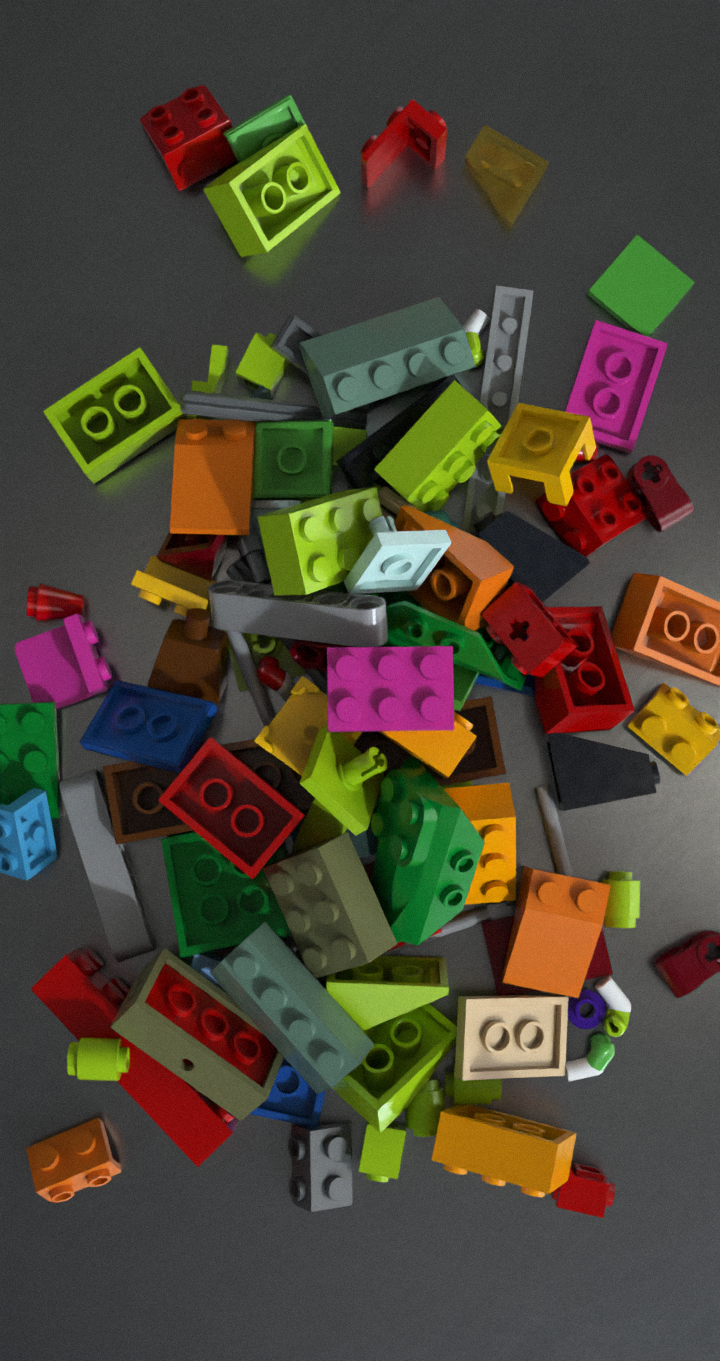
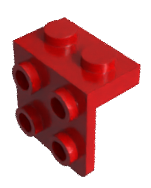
(408, 126)
(190, 136)
(598, 508)

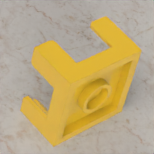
(541, 448)
(297, 725)

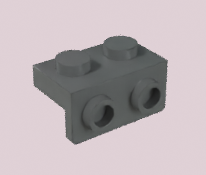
(321, 1166)

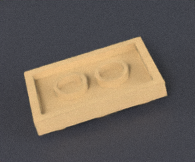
(511, 1036)

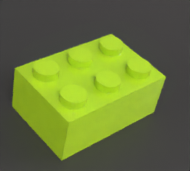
(115, 415)
(441, 449)
(318, 540)

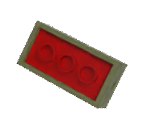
(199, 1034)

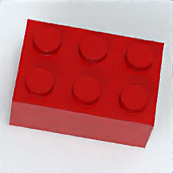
(232, 807)

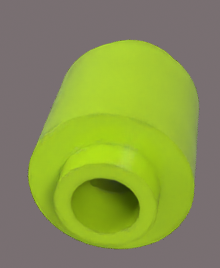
(623, 900)
(98, 1059)
(472, 1091)
(425, 1109)

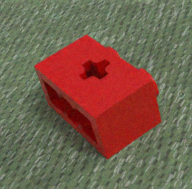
(547, 639)

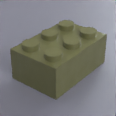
(330, 906)

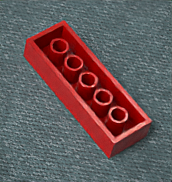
(87, 1005)

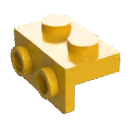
(173, 586)
(676, 728)

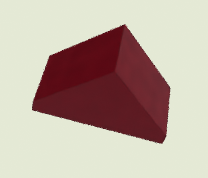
(194, 553)

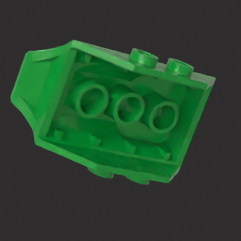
(476, 650)
(422, 853)

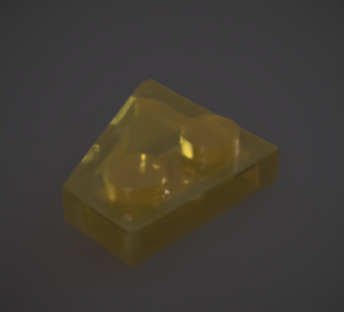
(505, 172)

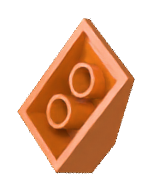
(213, 477)
(464, 578)
(670, 627)
(554, 931)

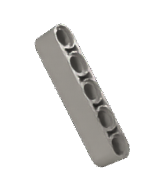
(315, 617)
(107, 866)

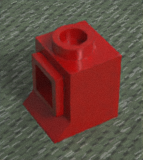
(585, 1191)

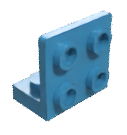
(26, 836)

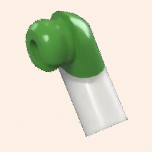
(594, 1062)

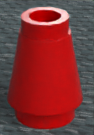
(52, 603)

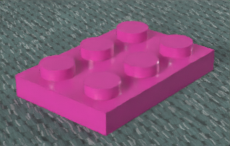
(616, 383)
(390, 689)

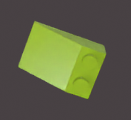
(272, 192)
(388, 987)
(398, 1064)

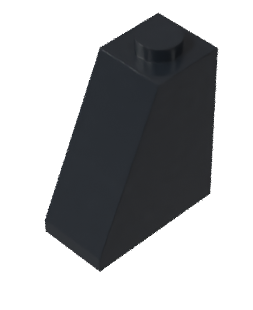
(536, 556)
(597, 772)

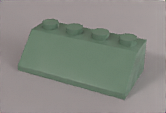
(385, 356)
(292, 1009)

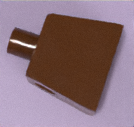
(192, 658)

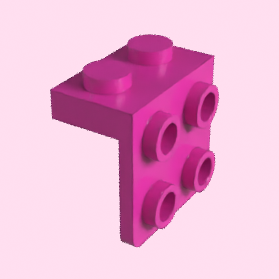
(64, 663)

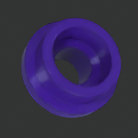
(596, 1016)

